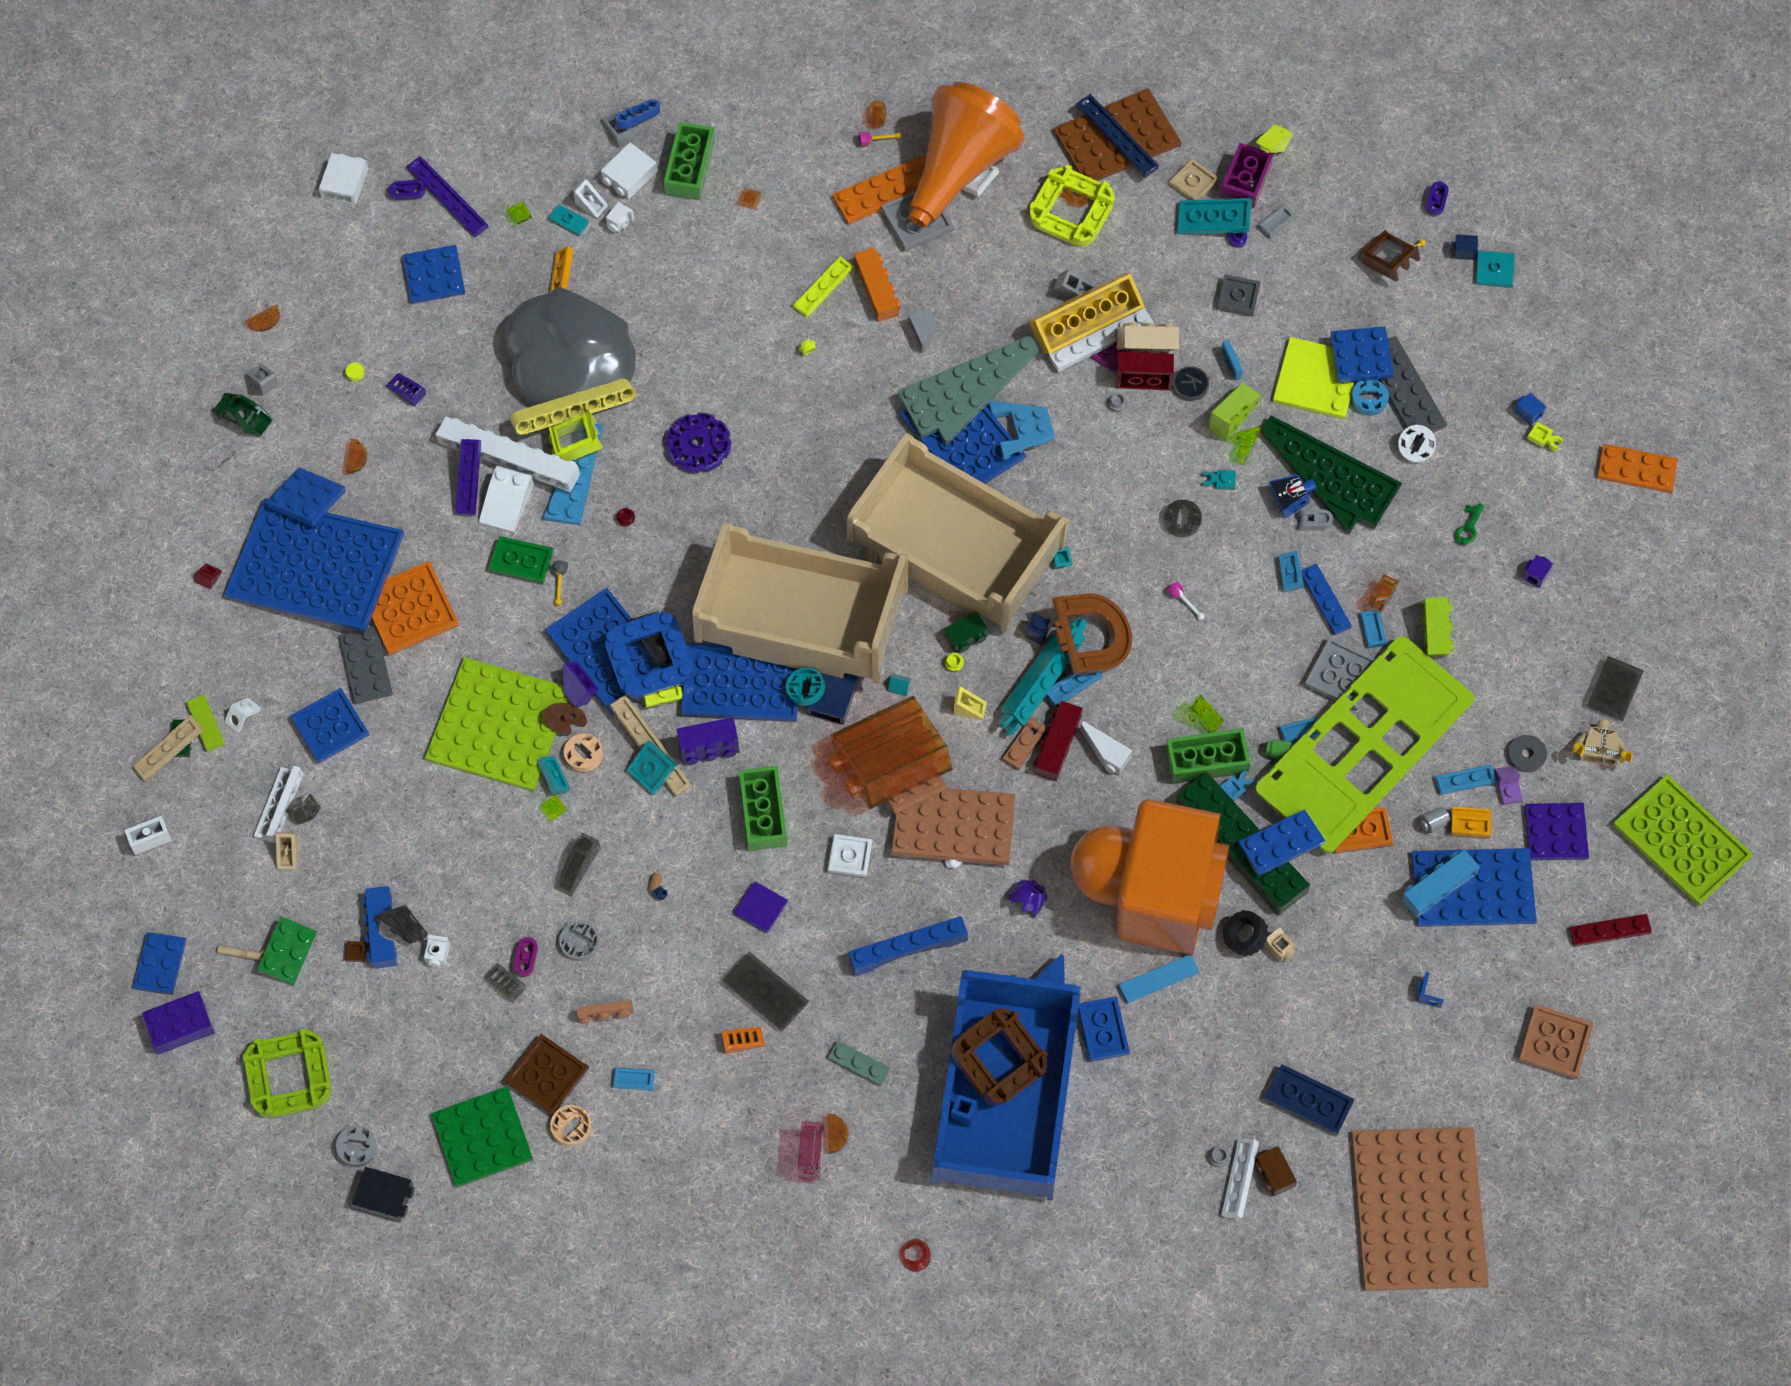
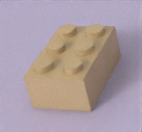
(1148, 337)

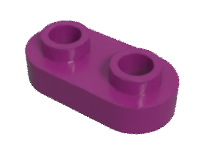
(525, 958)

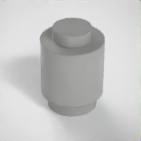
(1434, 820)

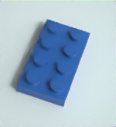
(1281, 842)

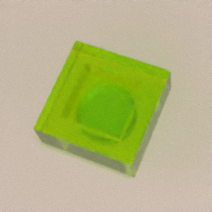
(519, 213)
(553, 808)

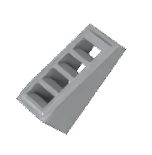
(622, 138)

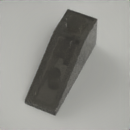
(577, 864)

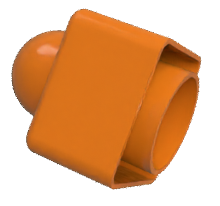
(1157, 875)

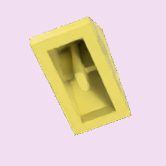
(968, 704)

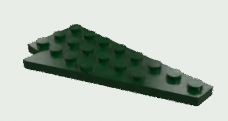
(1343, 483)

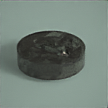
(1187, 530)

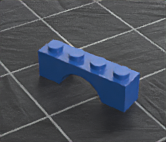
(383, 951)

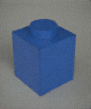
(1530, 408)
(964, 1110)

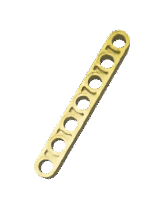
(562, 409)

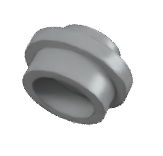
(1118, 402)
(1219, 1156)

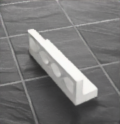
(280, 815)

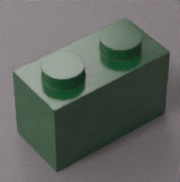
(966, 632)

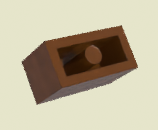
(1275, 1171)

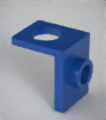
(1423, 998)

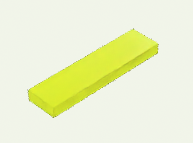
(823, 286)

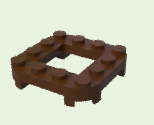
(1020, 1040)

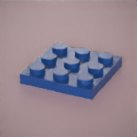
(433, 274)
(1361, 354)
(305, 496)
(329, 725)

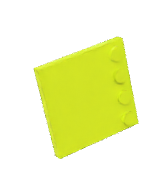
(1311, 381)

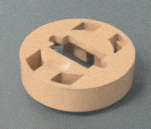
(576, 759)
(564, 1119)

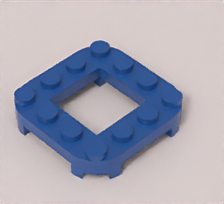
(656, 681)

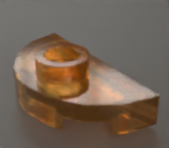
(265, 320)
(356, 457)
(837, 1132)

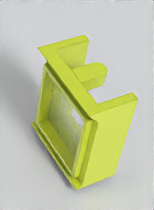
(575, 437)

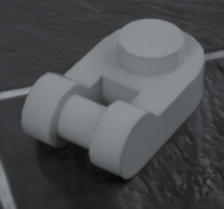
(1322, 519)

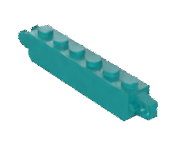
(1038, 680)

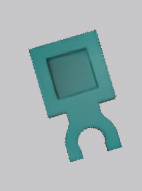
(1223, 479)

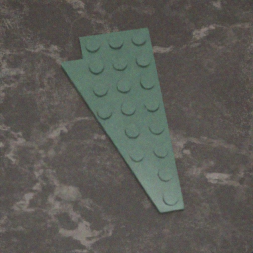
(959, 394)

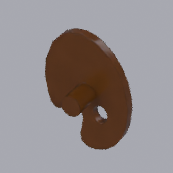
(558, 717)

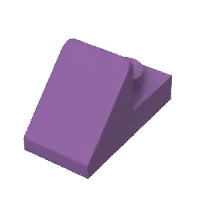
(1508, 785)

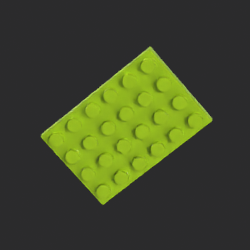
(1683, 840)

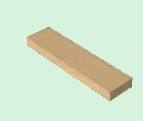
(168, 748)

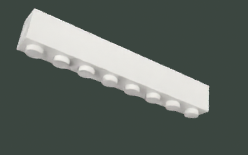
(511, 454)

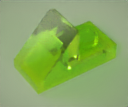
(1246, 440)
(1205, 715)

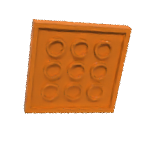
(412, 609)

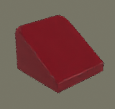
(207, 576)

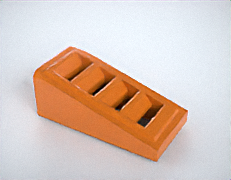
(742, 1032)

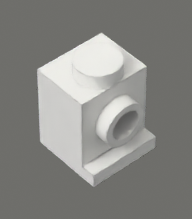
(619, 217)
(438, 958)

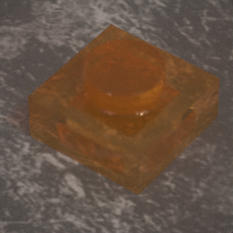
(750, 198)

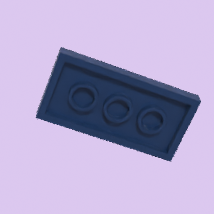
(1309, 1099)

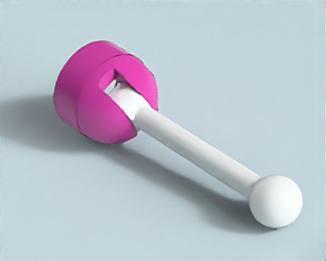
(1176, 590)

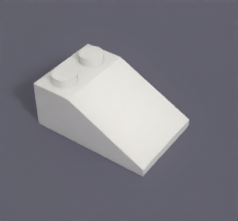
(506, 499)

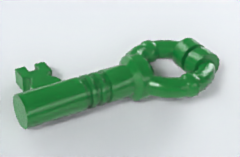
(1476, 512)

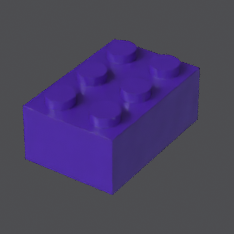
(708, 741)
(178, 1022)

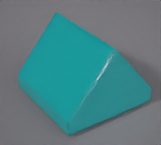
(899, 684)

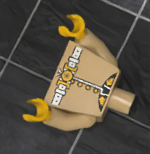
(1602, 746)

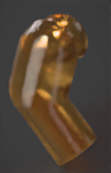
(1075, 201)

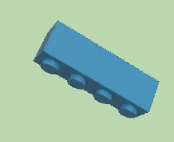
(1440, 883)

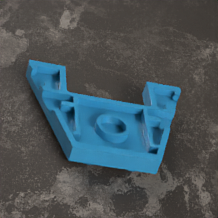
(1030, 425)

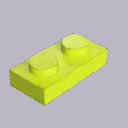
(663, 697)

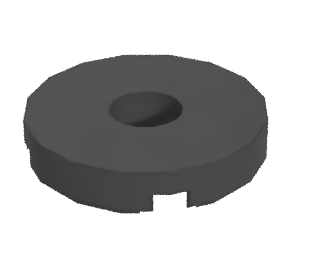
(1531, 743)

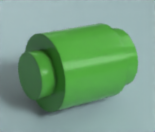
(1278, 748)

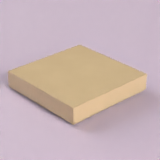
(1194, 180)

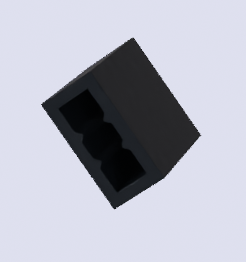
(383, 1194)

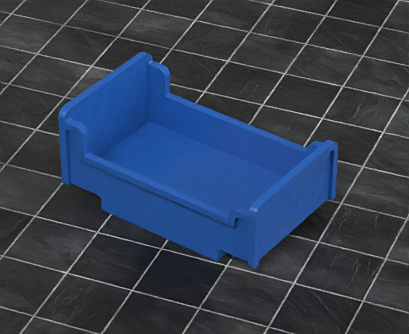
(1018, 1141)

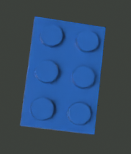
(160, 963)
(1103, 1029)

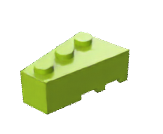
(1437, 626)

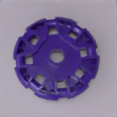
(697, 452)

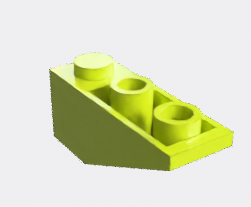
(1275, 139)

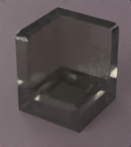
(303, 809)

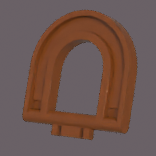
(1113, 618)

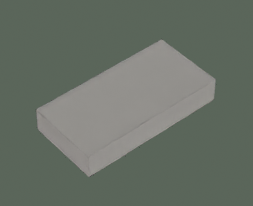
(1277, 221)

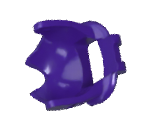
(1031, 898)

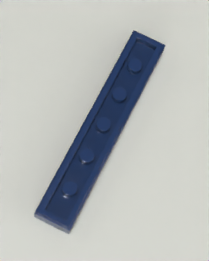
(1117, 136)

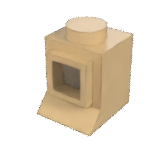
(1280, 945)

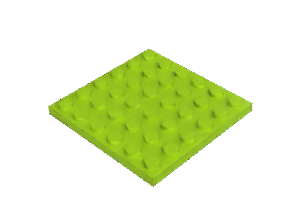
(496, 724)

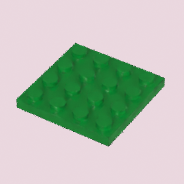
(482, 1136)

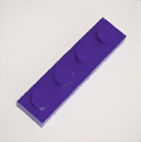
(468, 476)

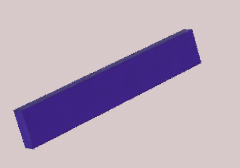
(447, 196)

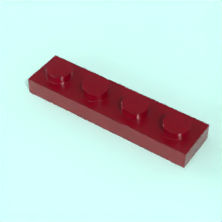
(1610, 930)

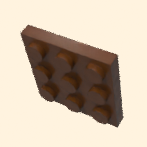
(546, 1074)

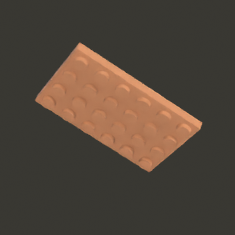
(957, 827)

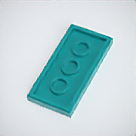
(1214, 216)

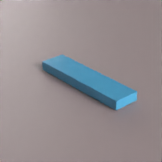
(1159, 978)

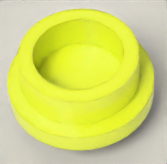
(807, 347)
(954, 662)

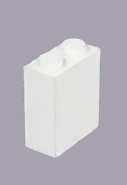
(628, 171)
(343, 178)

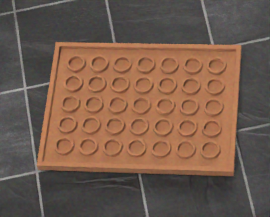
(1419, 1209)

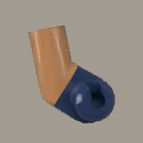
(655, 887)

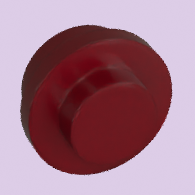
(625, 517)

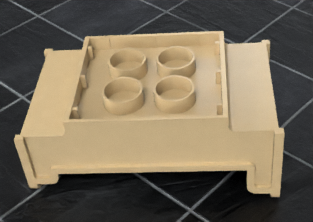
(956, 532)
(799, 604)

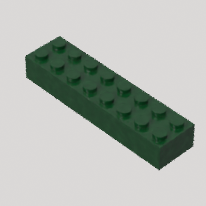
(1279, 886)

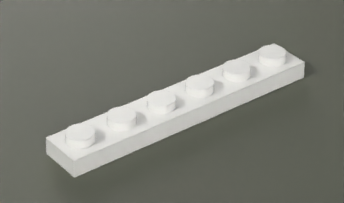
(1094, 342)

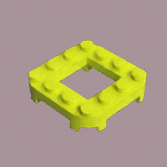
(1067, 178)

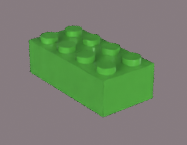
(689, 160)
(1215, 753)
(763, 808)

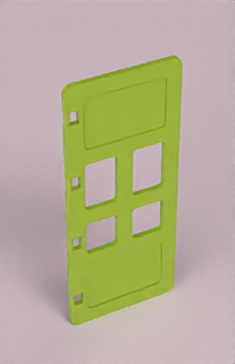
(1412, 692)

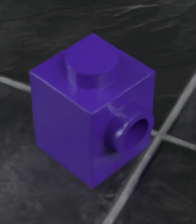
(1537, 570)

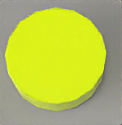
(354, 371)

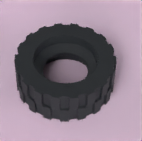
(1233, 927)

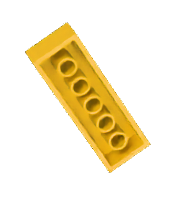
(1086, 313)

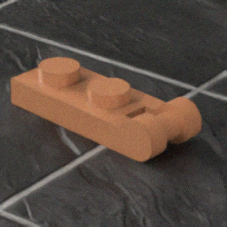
(1024, 744)
(605, 1011)

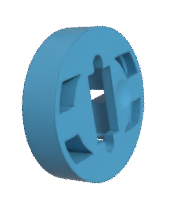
(1368, 406)

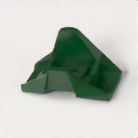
(253, 423)

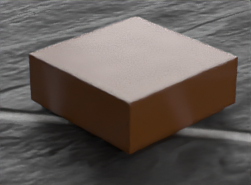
(356, 951)

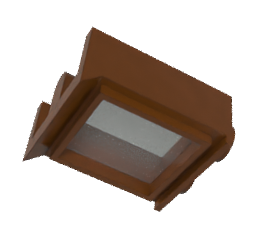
(1388, 254)

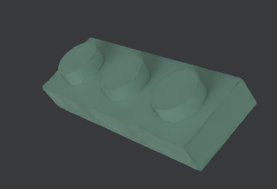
(859, 1063)

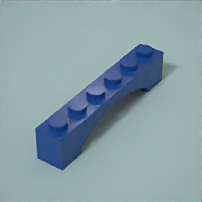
(934, 936)

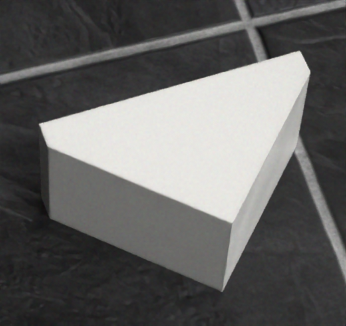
(588, 199)

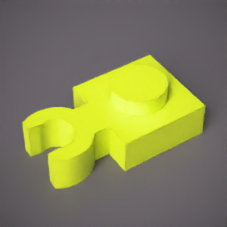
(1543, 435)

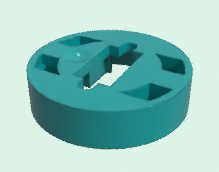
(795, 684)

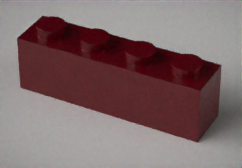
(1058, 741)

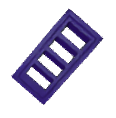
(412, 399)

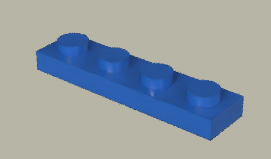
(1325, 599)

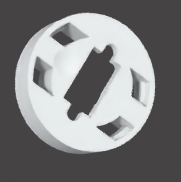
(1425, 448)

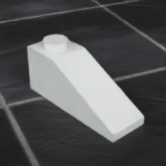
(1109, 751)

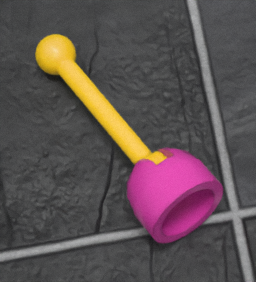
(865, 138)

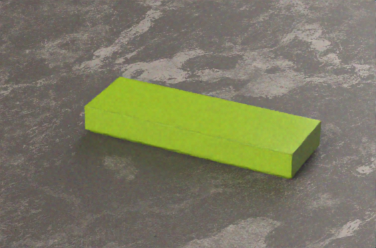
(203, 715)

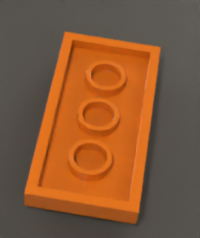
(1637, 468)

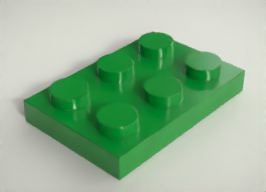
(521, 559)
(286, 951)

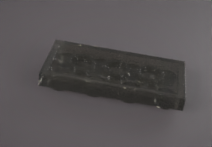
(765, 991)

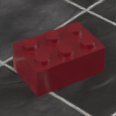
(1145, 370)

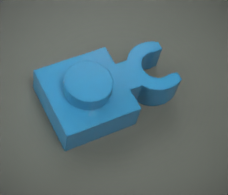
(1235, 787)

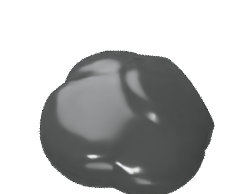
(566, 346)

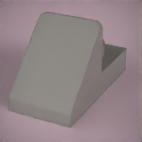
(263, 378)

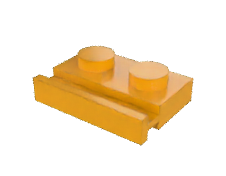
(1471, 822)

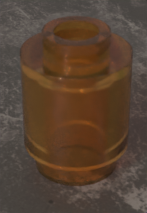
(877, 114)

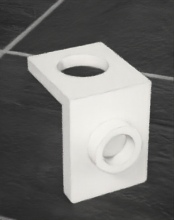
(241, 710)

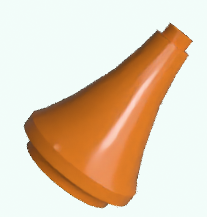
(966, 138)

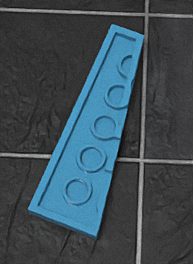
(569, 506)

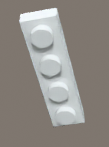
(1240, 1178)

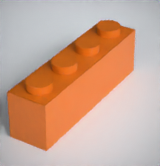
(876, 284)

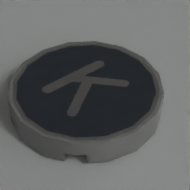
(1190, 383)

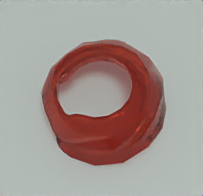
(923, 1262)

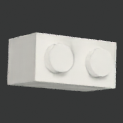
(148, 835)

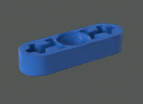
(646, 109)

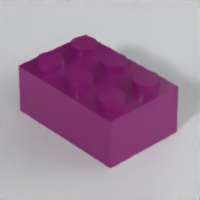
(1247, 173)

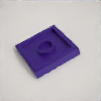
(761, 907)

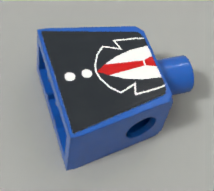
(1291, 493)

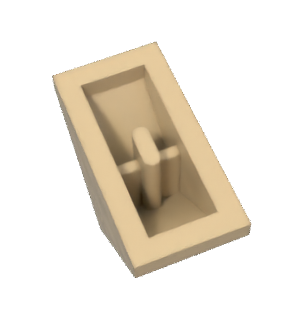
(287, 850)

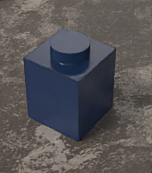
(1465, 247)
(1038, 628)

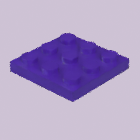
(1556, 831)

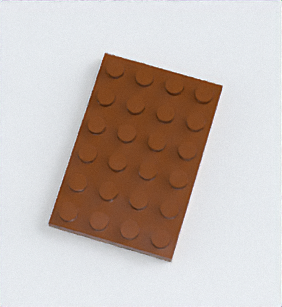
(1096, 156)

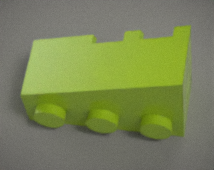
(1233, 411)

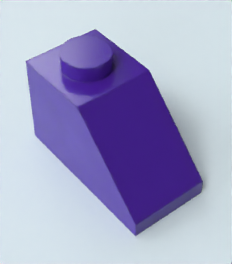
(577, 684)

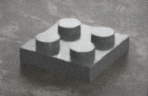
(1239, 295)

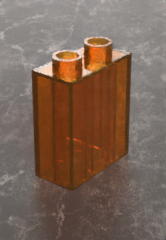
(889, 753)

